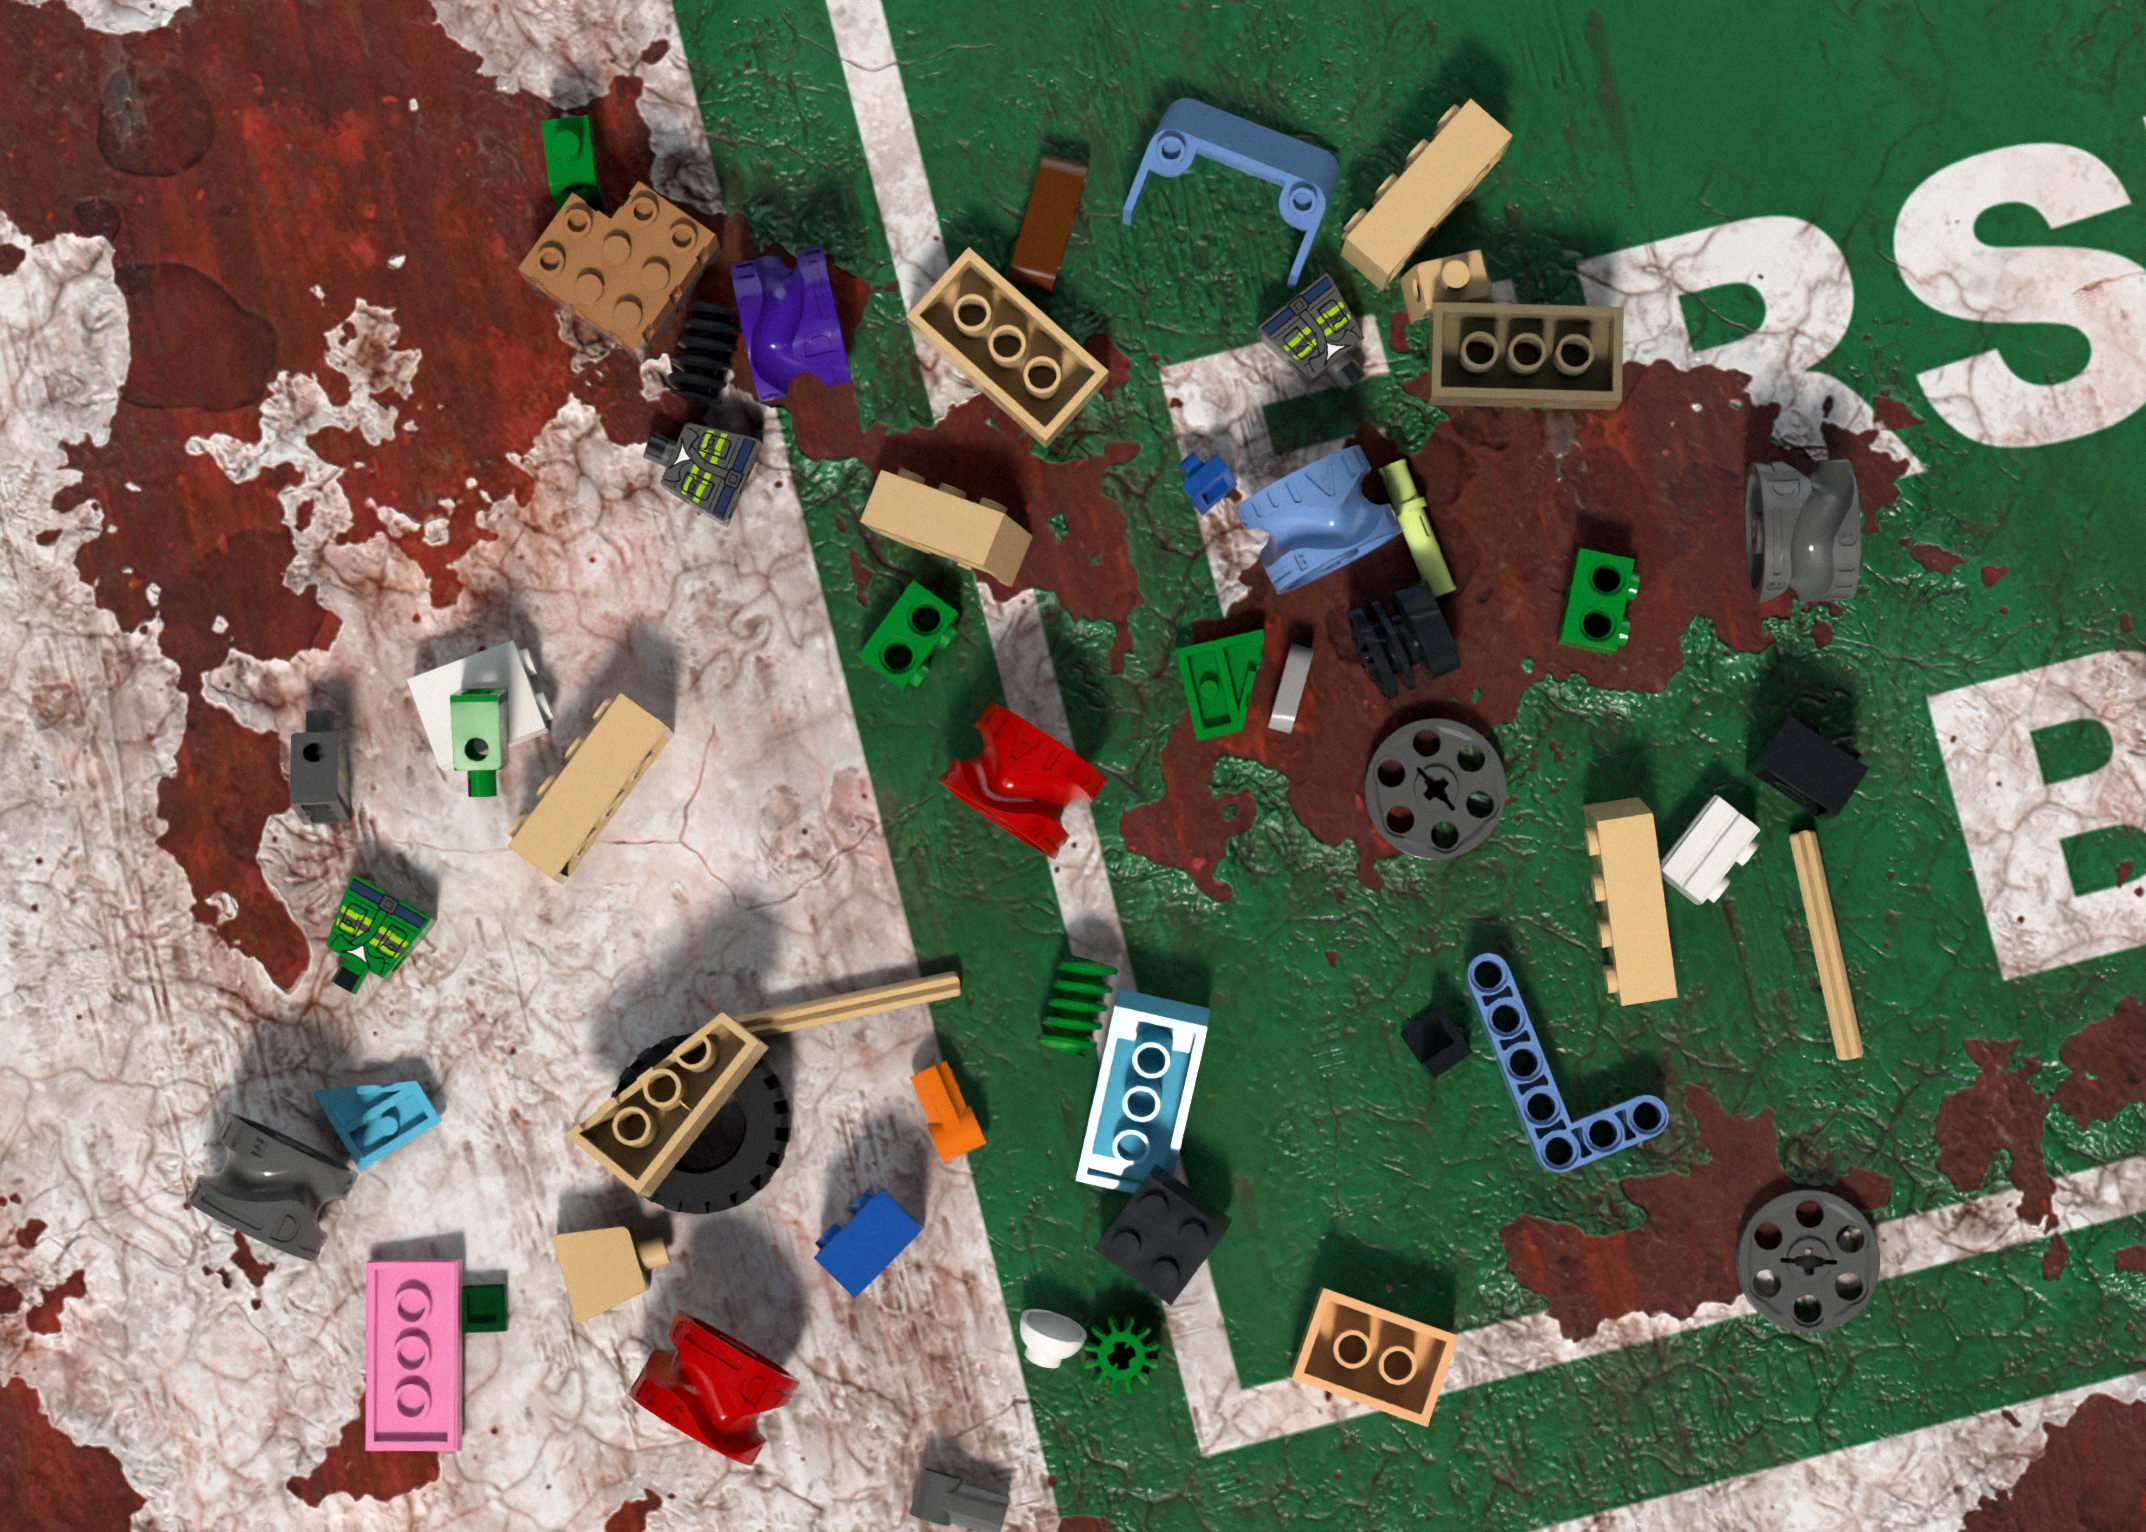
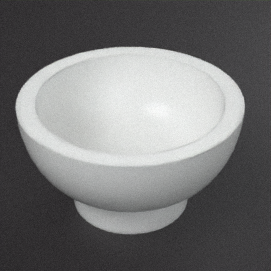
(1050, 1337)

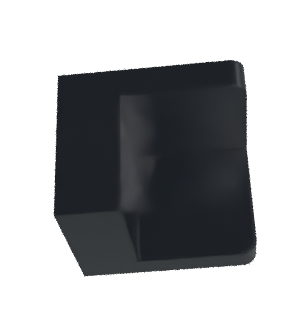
(1435, 1042)

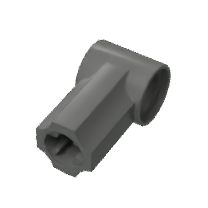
(948, 1500)

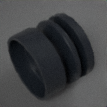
(1403, 640)

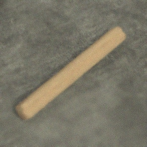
(1826, 945)
(852, 1004)

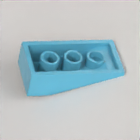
(1142, 1090)

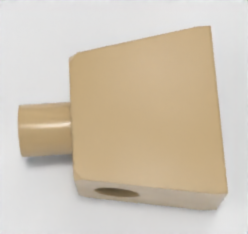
(606, 1267)

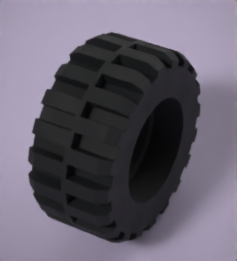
(752, 1162)

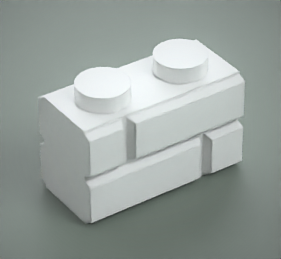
(1708, 850)

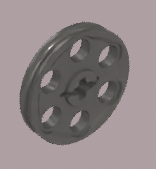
(1411, 791)
(1792, 1279)

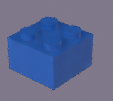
(867, 1241)

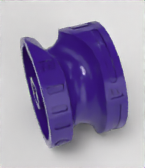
(789, 322)

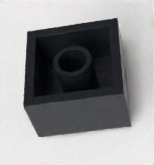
(1808, 767)
(1163, 1234)

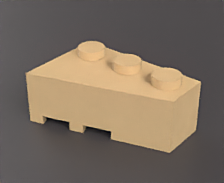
(947, 524)

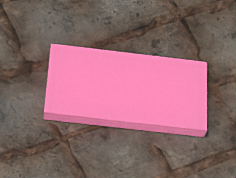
(414, 1354)

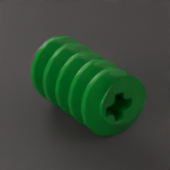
(1077, 1005)

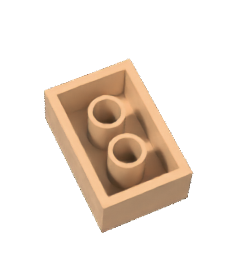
(1373, 1356)

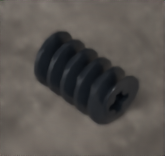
(703, 353)

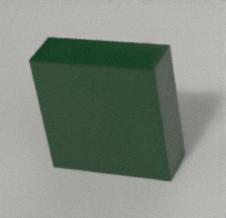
(484, 1308)

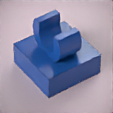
(1206, 482)

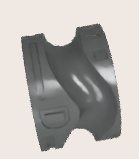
(1802, 531)
(272, 1187)

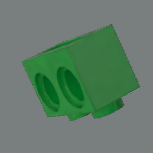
(1586, 599)
(898, 630)

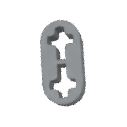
(1291, 688)

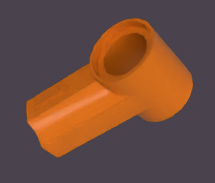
(951, 1121)

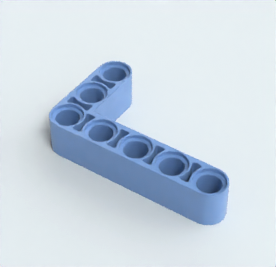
(1541, 1081)

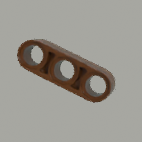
(1048, 223)

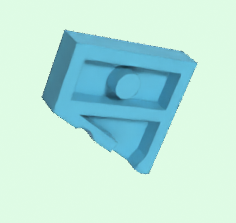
(378, 1117)

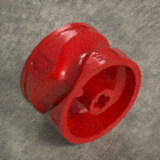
(1022, 779)
(713, 1387)

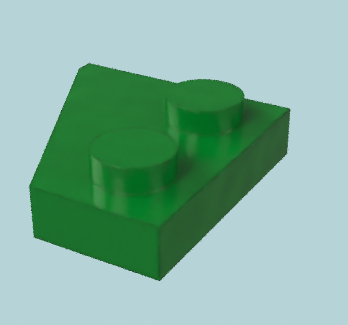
(1219, 682)

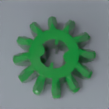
(1135, 1361)

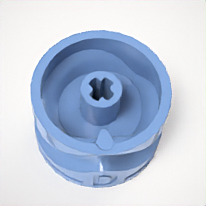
(1317, 520)

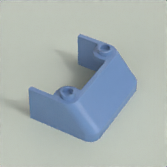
(1298, 167)

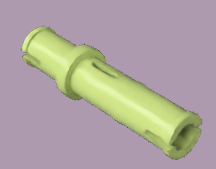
(1416, 528)

